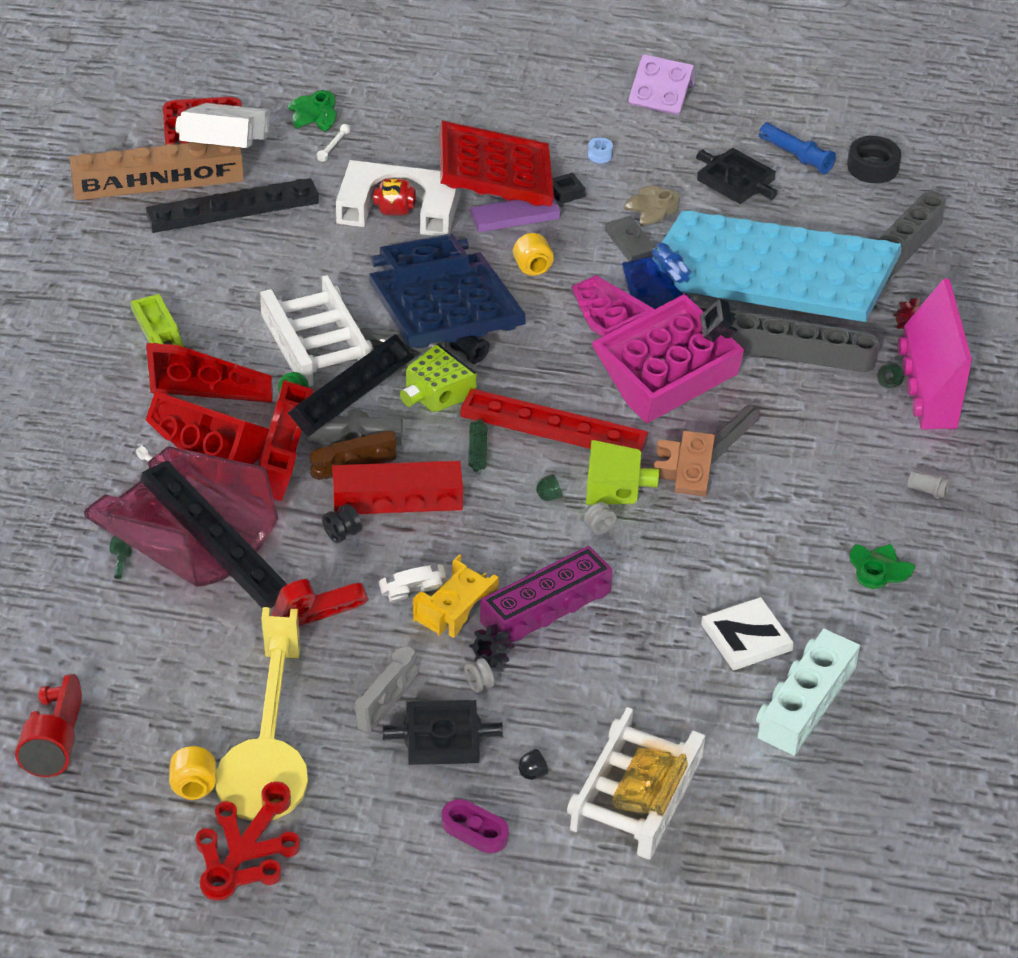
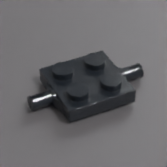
(736, 175)
(442, 732)

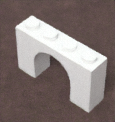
(223, 125)
(361, 179)

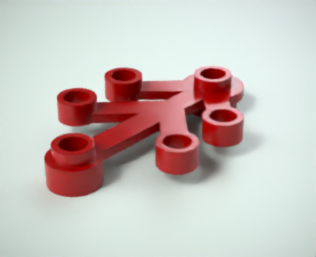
(246, 846)

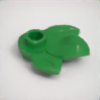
(314, 108)
(879, 566)

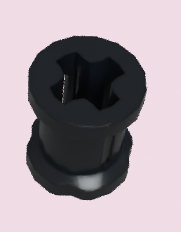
(473, 347)

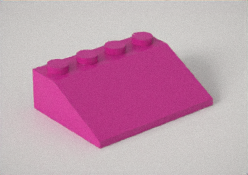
(665, 359)
(936, 360)

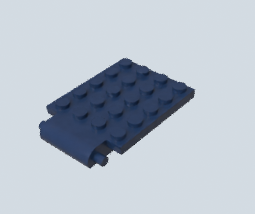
(441, 291)

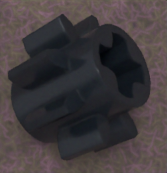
(492, 645)

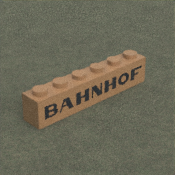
(154, 169)

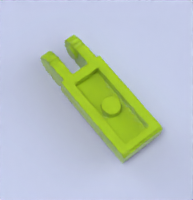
(156, 320)

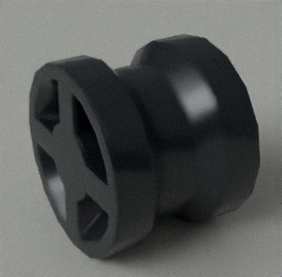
(341, 523)

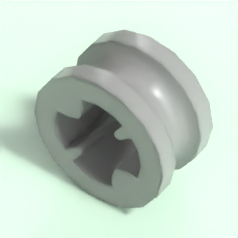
(600, 518)
(479, 675)

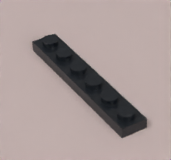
(232, 205)
(350, 385)
(214, 533)

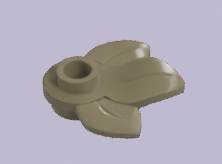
(653, 204)

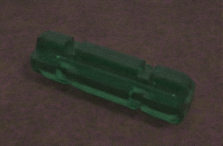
(477, 445)

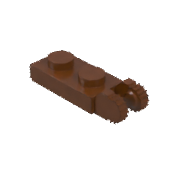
(363, 450)

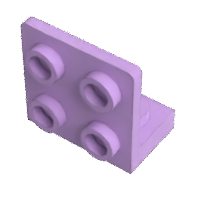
(661, 84)

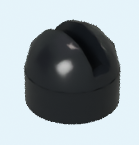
(533, 765)

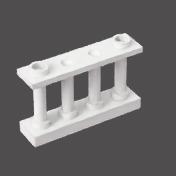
(295, 347)
(648, 830)

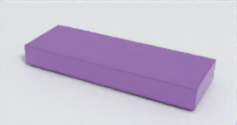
(511, 214)

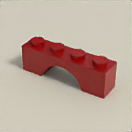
(282, 438)

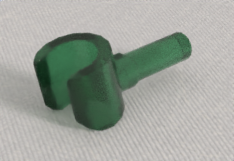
(122, 551)

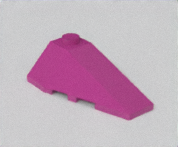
(606, 305)

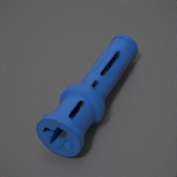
(807, 151)

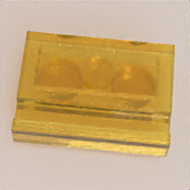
(649, 781)

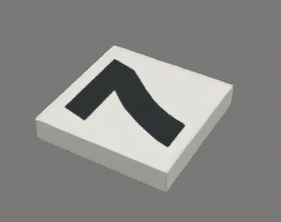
(747, 633)

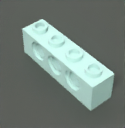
(807, 691)

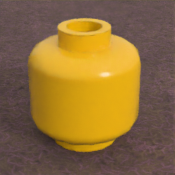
(533, 254)
(192, 772)

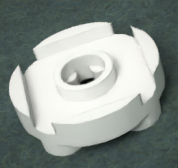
(413, 580)

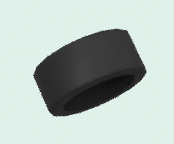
(874, 171)

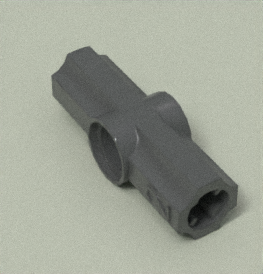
(356, 424)

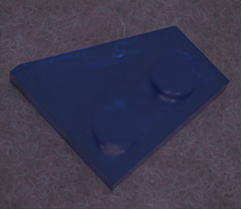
(649, 283)

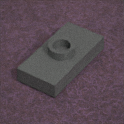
(630, 238)

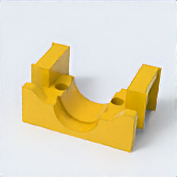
(453, 600)

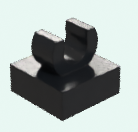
(717, 321)

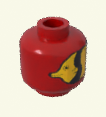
(395, 197)

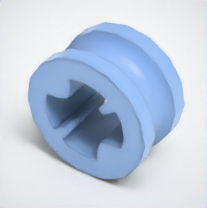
(600, 150)

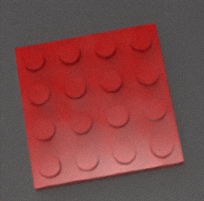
(495, 164)

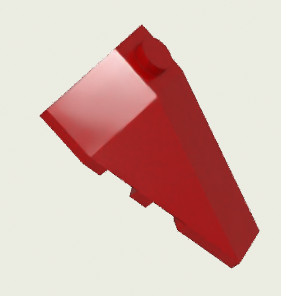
(193, 373)
(205, 430)

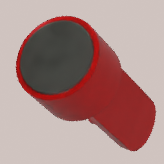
(47, 738)

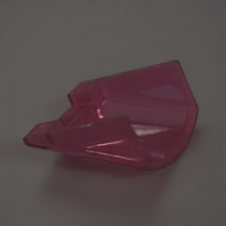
(233, 489)

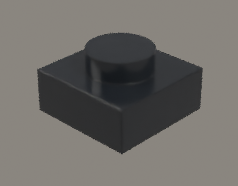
(568, 188)

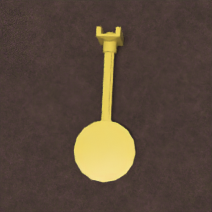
(265, 760)

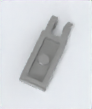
(386, 689)

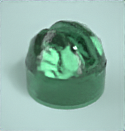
(894, 381)
(548, 488)

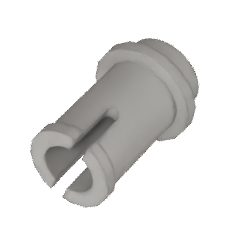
(929, 483)

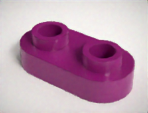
(476, 827)

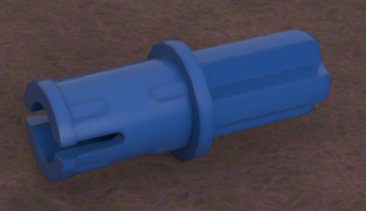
(671, 263)

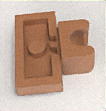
(687, 462)

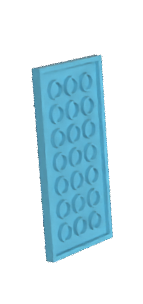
(781, 265)

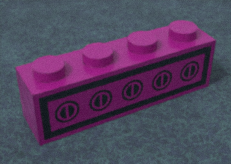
(547, 594)

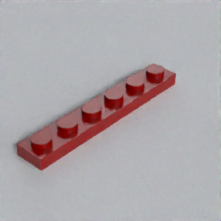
(548, 422)

